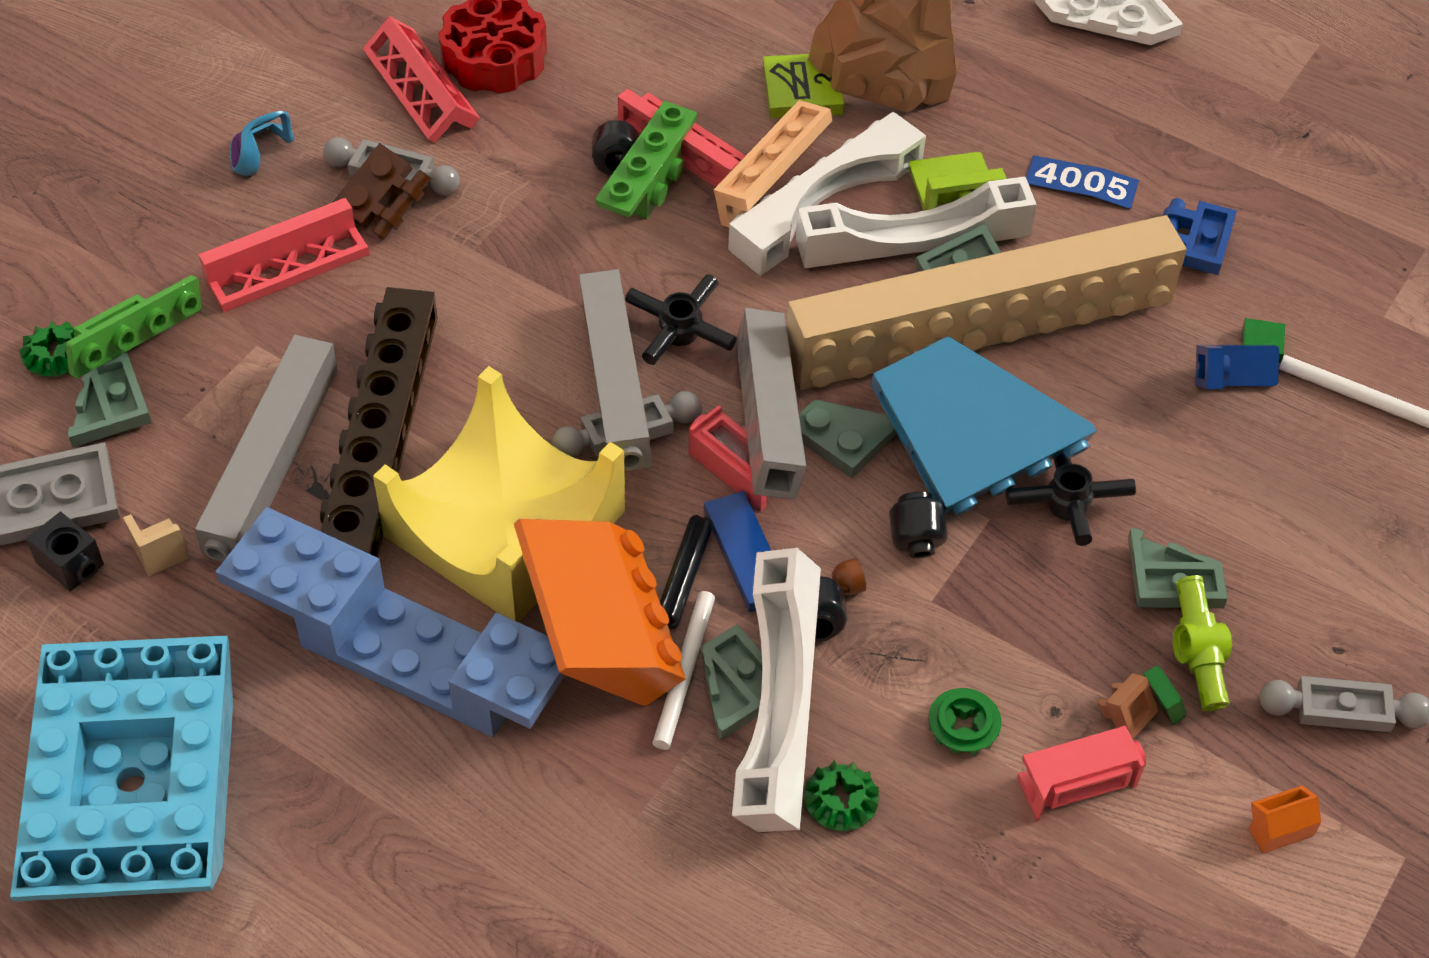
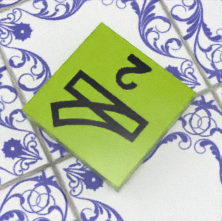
(795, 79)

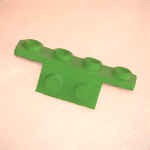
(649, 165)
(130, 325)

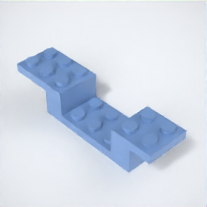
(381, 635)

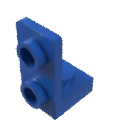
(1236, 365)

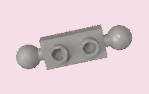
(340, 153)
(683, 408)
(1345, 704)

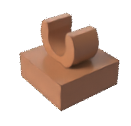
(1130, 704)

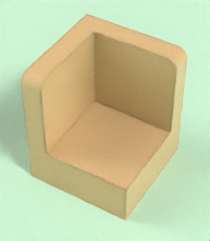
(157, 545)

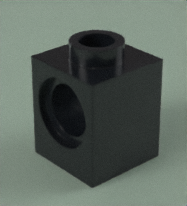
(65, 551)

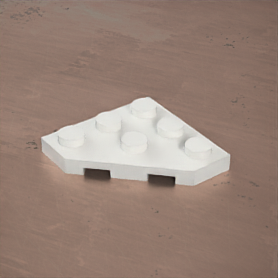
(1126, 19)

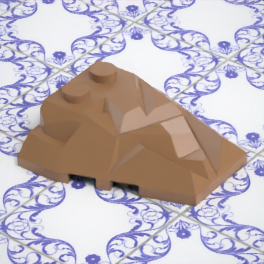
(888, 51)

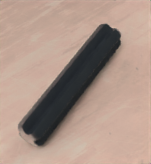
(685, 568)

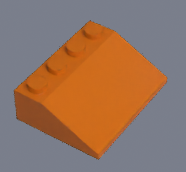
(601, 607)

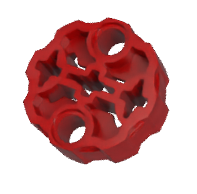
(493, 44)

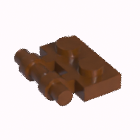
(375, 184)

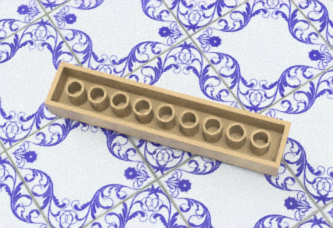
(984, 300)

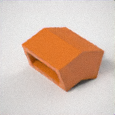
(1285, 818)

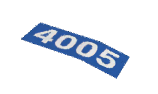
(1082, 180)

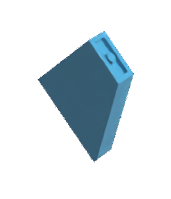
(973, 423)

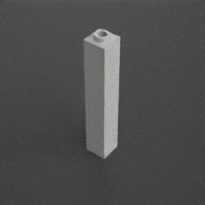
(615, 367)
(770, 405)
(267, 445)

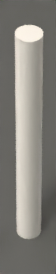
(1355, 390)
(689, 651)

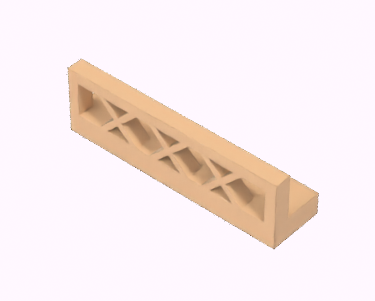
(770, 159)

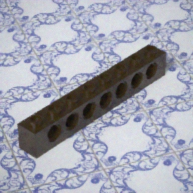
(379, 415)

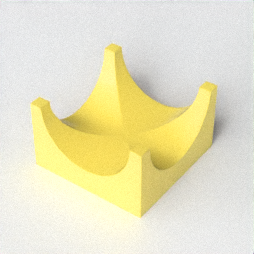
(492, 475)

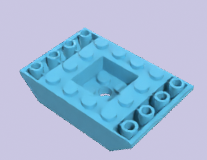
(117, 715)

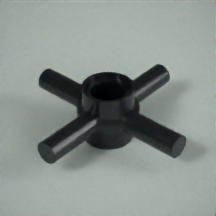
(680, 319)
(1071, 494)

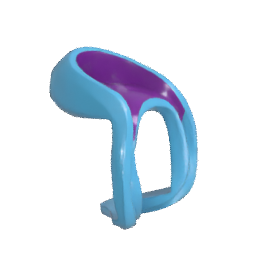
(243, 147)

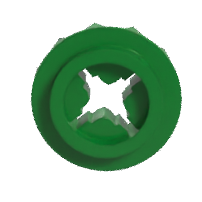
(38, 358)
(964, 704)
(828, 809)

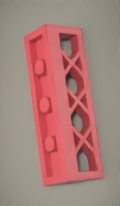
(429, 72)
(700, 149)
(279, 248)

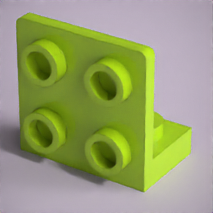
(950, 177)

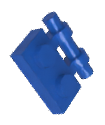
(1208, 234)

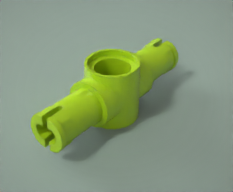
(1202, 643)

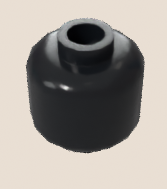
(611, 144)
(918, 524)
(831, 610)

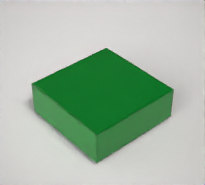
(1264, 333)
(1166, 694)

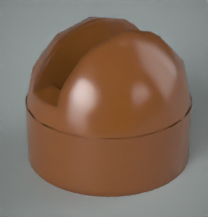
(850, 576)

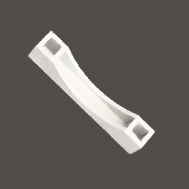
(878, 154)
(842, 235)
(772, 772)

